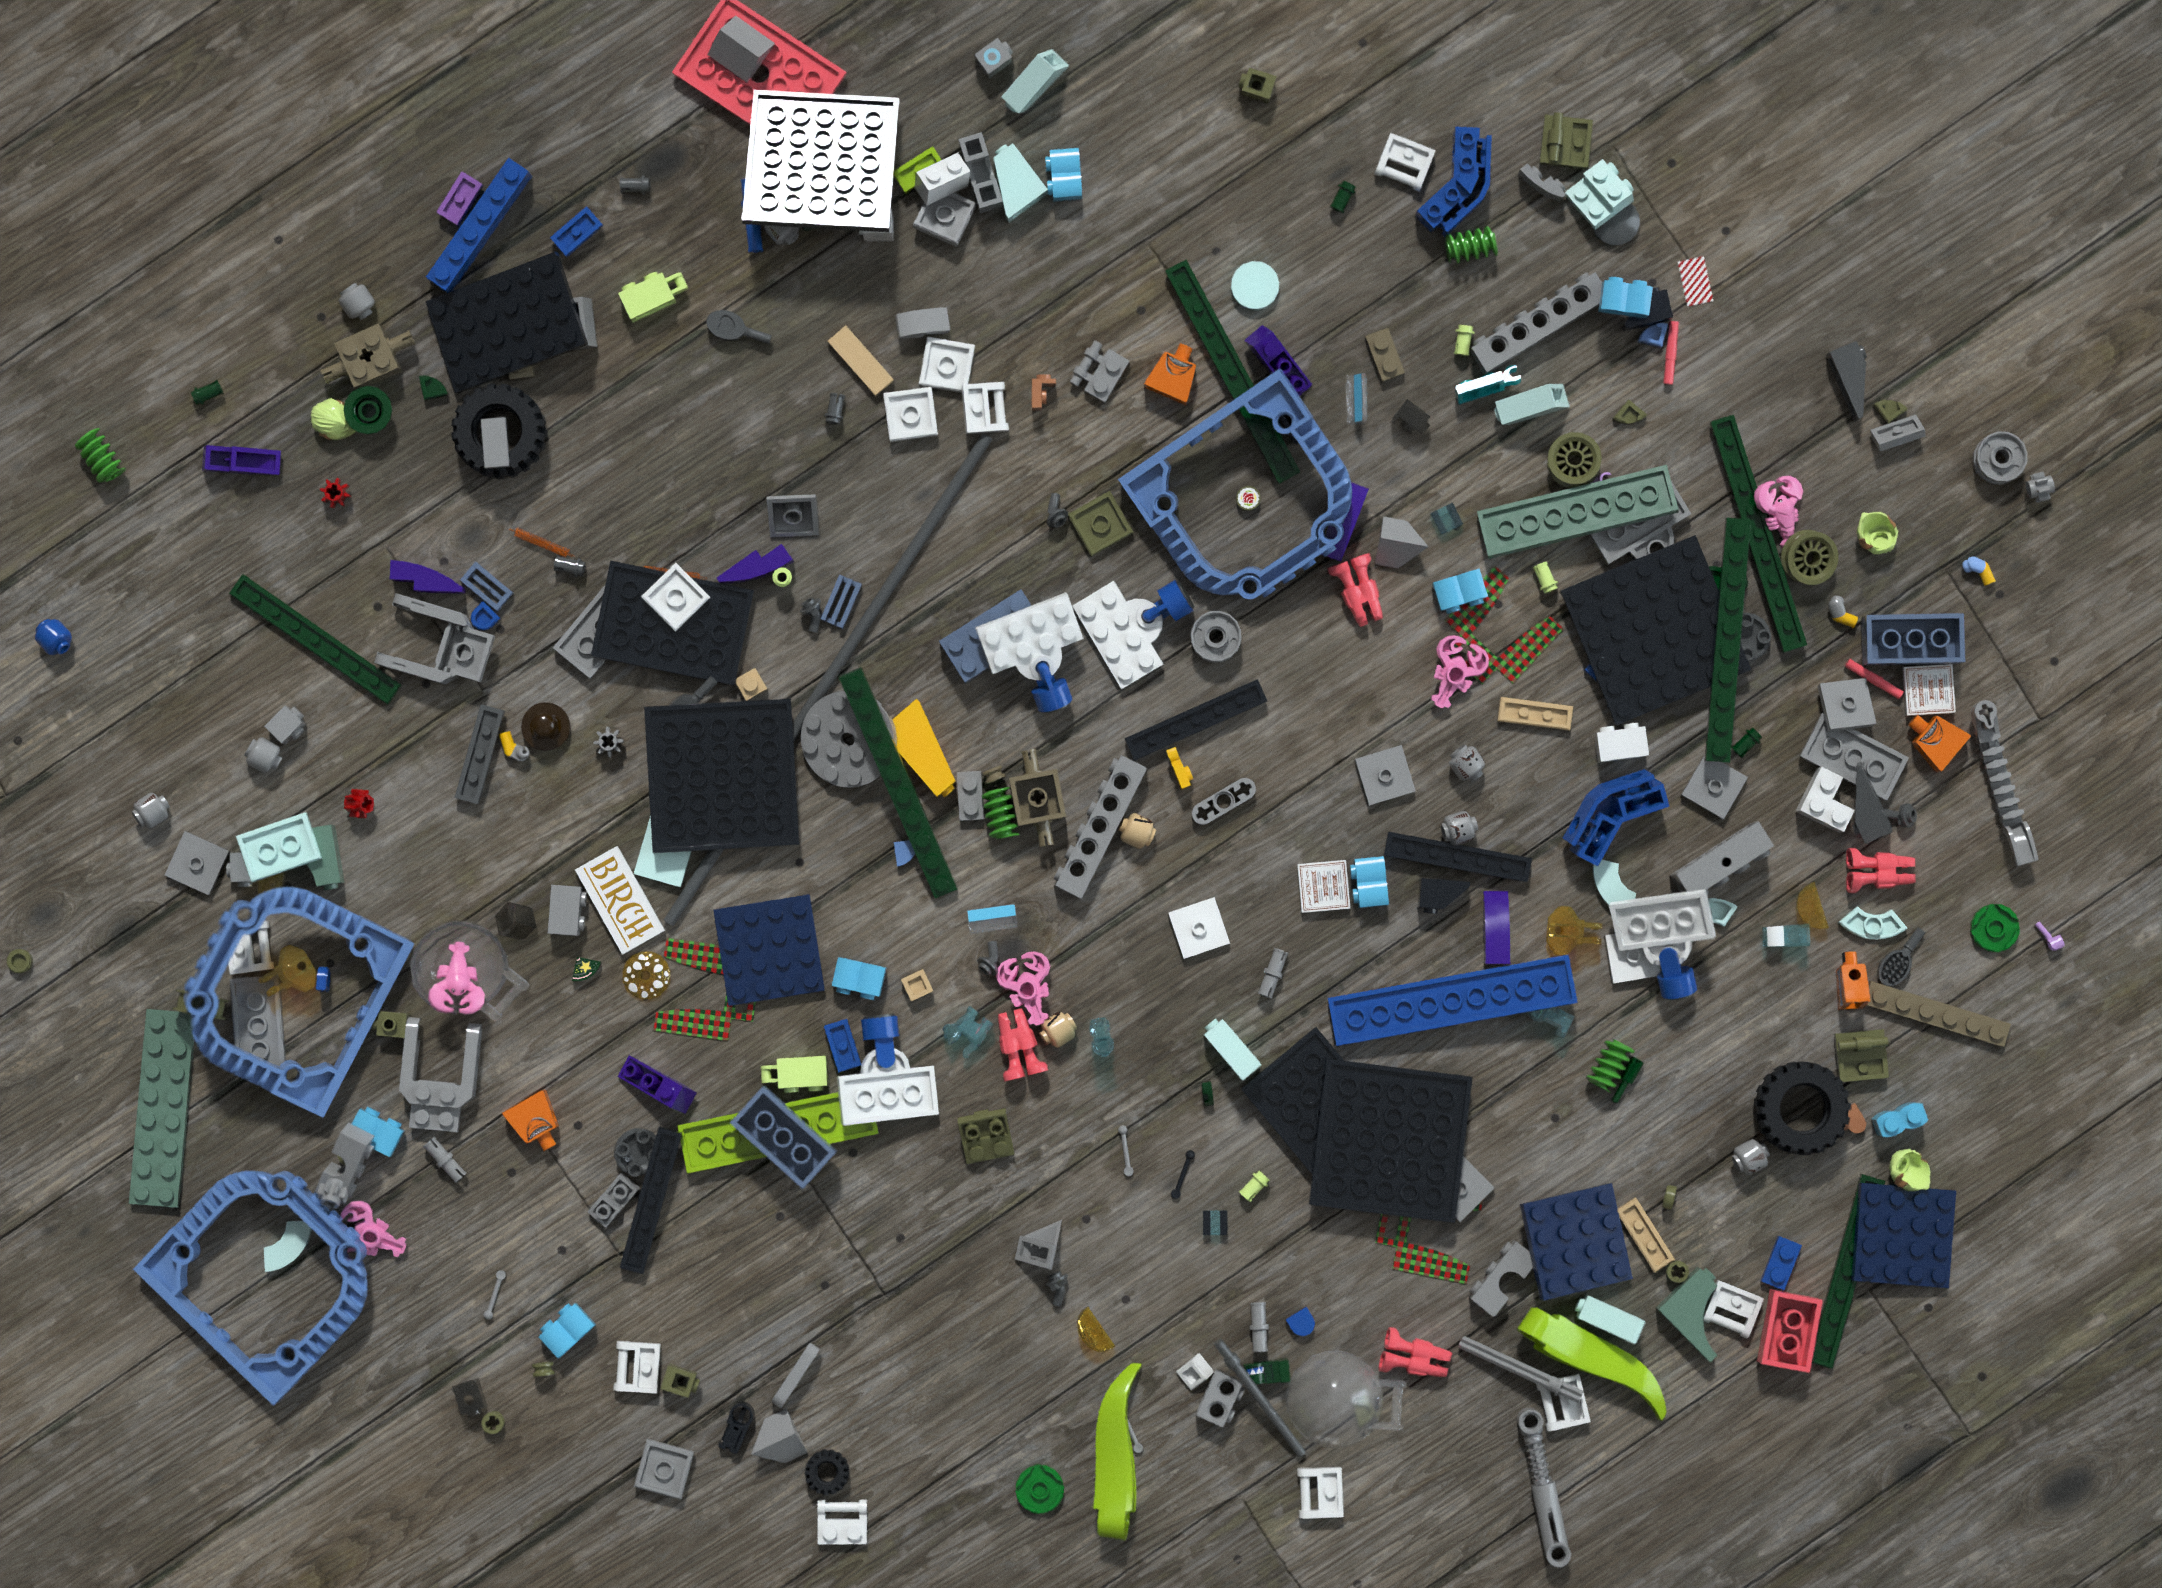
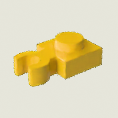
(1182, 773)

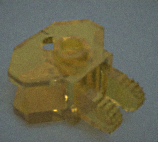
(1571, 931)
(289, 972)

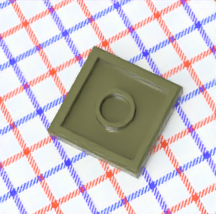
(1100, 523)

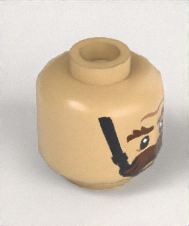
(1136, 830)
(1058, 1029)

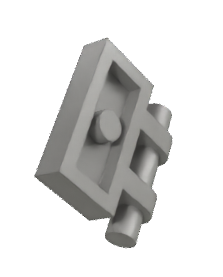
(1106, 375)

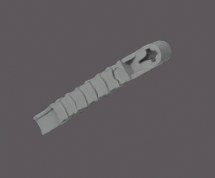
(2015, 830)

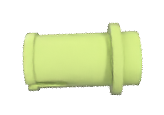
(1463, 340)
(776, 574)
(1545, 578)
(1254, 1186)

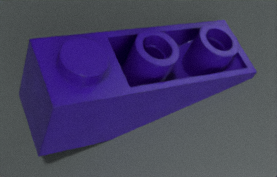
(1274, 357)
(657, 1084)

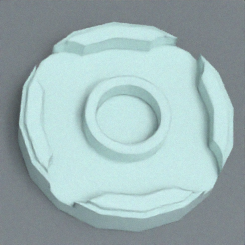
(1255, 285)

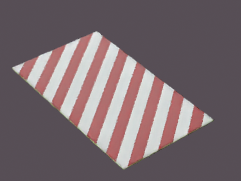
(1695, 281)

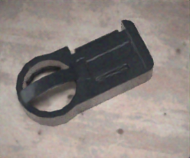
(736, 1430)

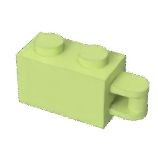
(651, 294)
(797, 1073)

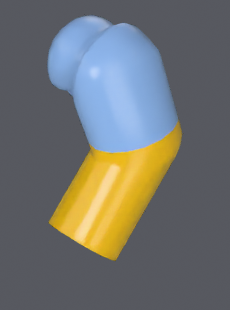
(1981, 567)

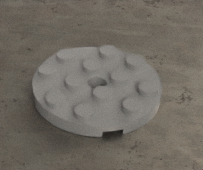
(826, 749)

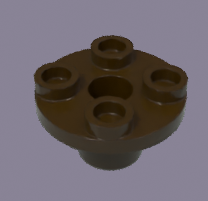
(545, 726)

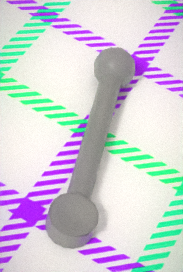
(1128, 1171)
(500, 1275)
(1138, 1447)

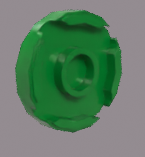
(1994, 928)
(1039, 1488)

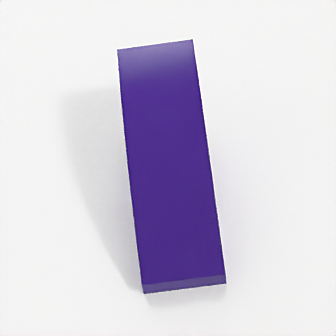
(241, 460)
(1358, 497)
(756, 567)
(424, 578)
(1496, 927)

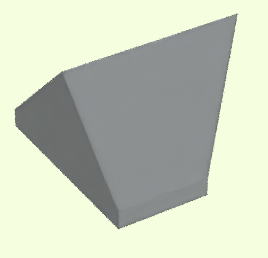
(1397, 543)
(1039, 1246)
(779, 1439)

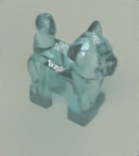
(970, 1029)
(1102, 1041)

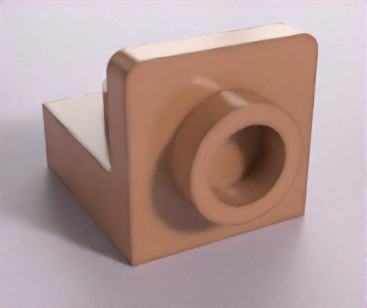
(1038, 394)

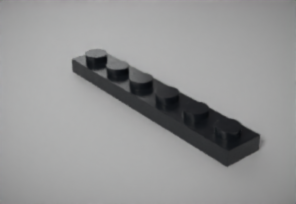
(1196, 719)
(1457, 857)
(651, 1200)

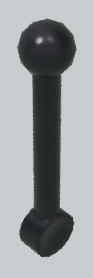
(1175, 1193)

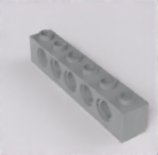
(1490, 360)
(1133, 773)

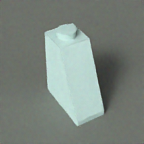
(1034, 81)
(1017, 181)
(1531, 404)
(1231, 1048)
(1609, 1318)

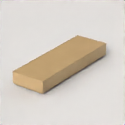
(860, 360)
(1535, 713)
(1645, 1235)

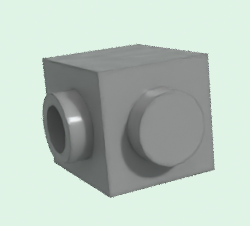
(286, 724)
(237, 870)

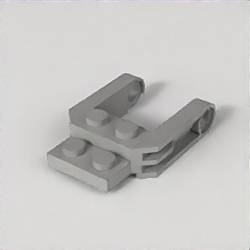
(461, 651)
(438, 1103)

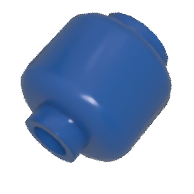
(53, 637)

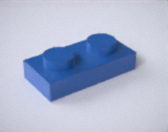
(576, 231)
(842, 1045)
(1781, 1263)

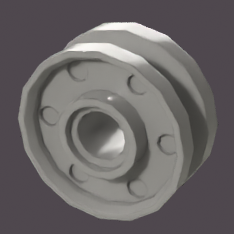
(2013, 451)
(1216, 651)

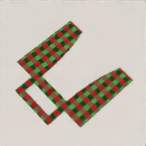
(1518, 655)
(699, 1022)
(1420, 1259)

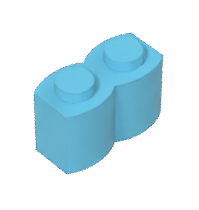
(1065, 174)
(1625, 298)
(1460, 590)
(1370, 882)
(858, 977)
(1892, 1123)
(386, 1133)
(566, 1330)

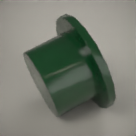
(367, 410)

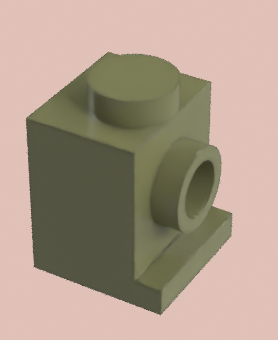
(1265, 80)
(399, 1020)
(671, 1384)

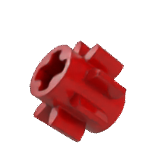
(332, 487)
(358, 803)

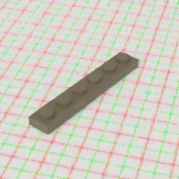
(1938, 1014)

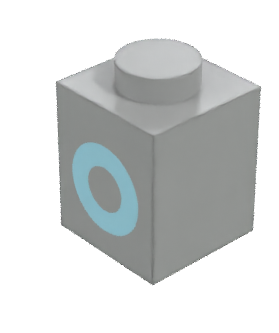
(994, 57)

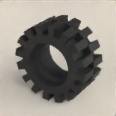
(840, 1464)

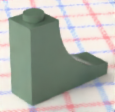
(328, 870)
(1686, 1308)

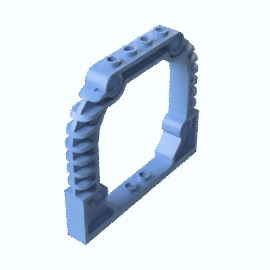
(1150, 481)
(314, 1085)
(167, 1268)

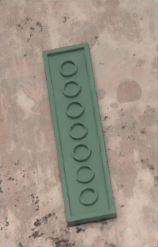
(1577, 511)
(162, 1109)

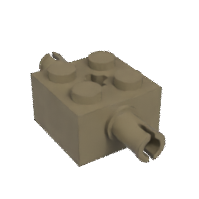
(354, 351)
(1048, 785)

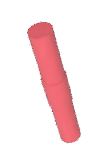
(1671, 350)
(1874, 679)

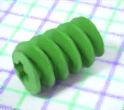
(1471, 244)
(98, 456)
(999, 813)
(1609, 1065)

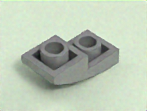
(1550, 188)
(921, 322)
(613, 1199)

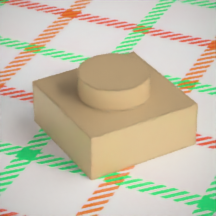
(751, 684)
(917, 985)

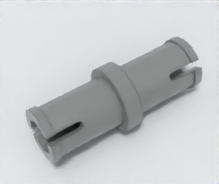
(1273, 973)
(444, 1159)
(1259, 1327)

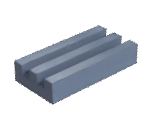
(849, 582)
(502, 599)

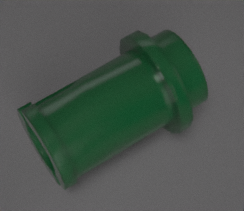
(1343, 196)
(207, 392)
(1747, 742)

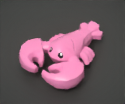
(1782, 511)
(1456, 669)
(457, 981)
(1027, 985)
(372, 1233)

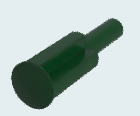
(1628, 1077)

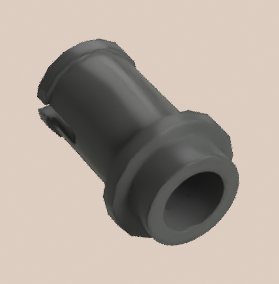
(635, 185)
(834, 410)
(570, 566)

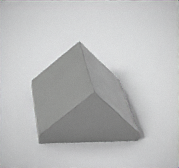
(740, 48)
(793, 515)

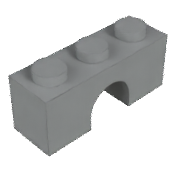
(981, 172)
(353, 1147)
(1487, 1292)

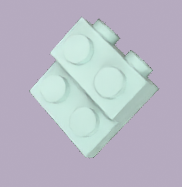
(1600, 194)

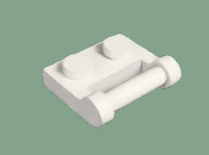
(1407, 154)
(977, 407)
(243, 957)
(1736, 1301)
(645, 1367)
(1573, 1412)
(1329, 1492)
(842, 1529)

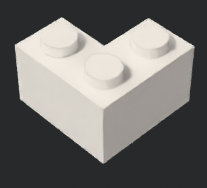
(1819, 803)

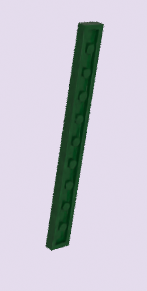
(1230, 368)
(1761, 539)
(1727, 640)
(898, 782)

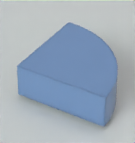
(1654, 335)
(904, 852)

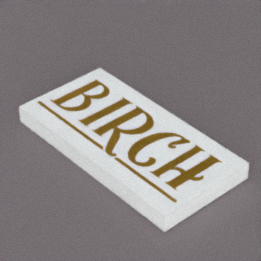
(620, 900)

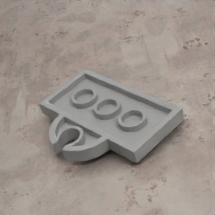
(1639, 536)

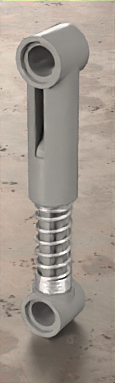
(1544, 1490)

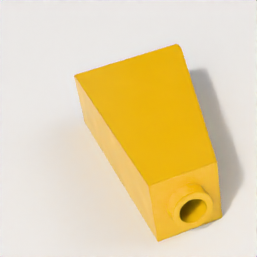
(921, 749)

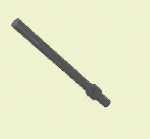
(1233, 1362)

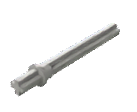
(1536, 1376)

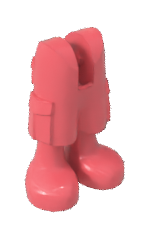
(1358, 596)
(1885, 870)
(1018, 1039)
(1420, 1356)

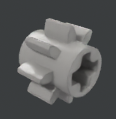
(2040, 487)
(601, 742)
(332, 1193)

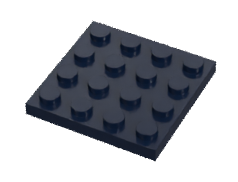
(769, 950)
(1903, 1235)
(1576, 1241)

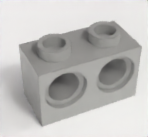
(1215, 1396)

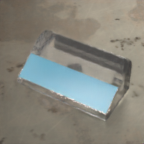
(1356, 398)
(992, 919)

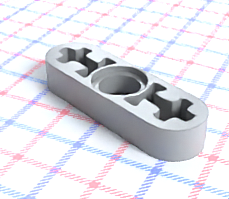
(1205, 805)
(795, 1375)

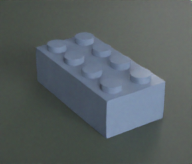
(1913, 639)
(964, 644)
(783, 1136)

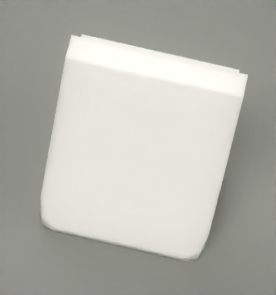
(1195, 1371)

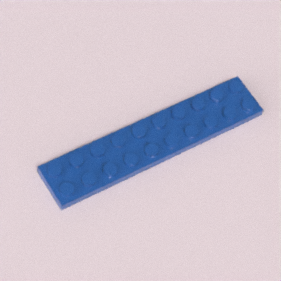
(1452, 1000)

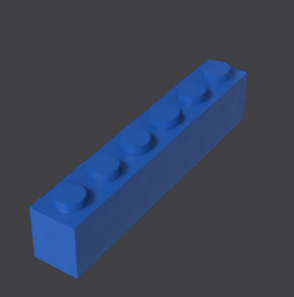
(479, 226)

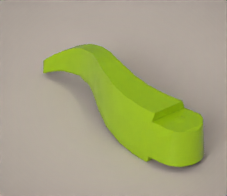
(1584, 1351)
(1115, 1461)

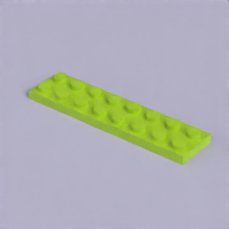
(718, 1143)

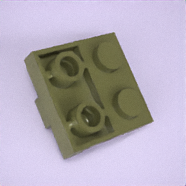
(1566, 141)
(1861, 1055)
(985, 1135)

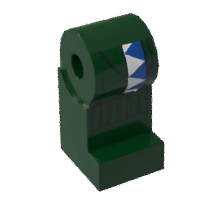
(1269, 1371)

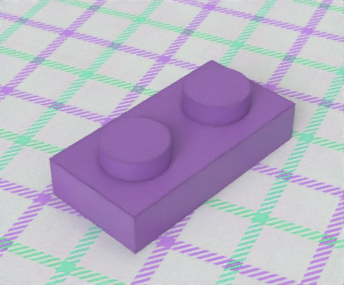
(459, 198)

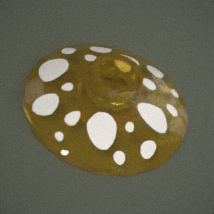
(658, 970)

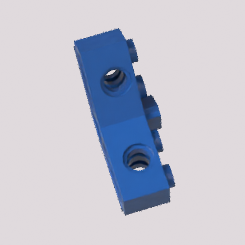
(1462, 181)
(1608, 807)

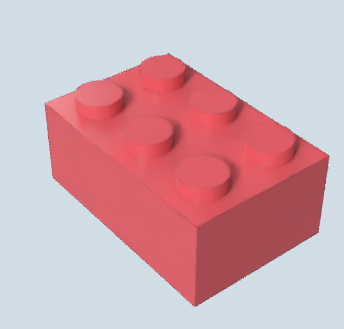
(1789, 1330)

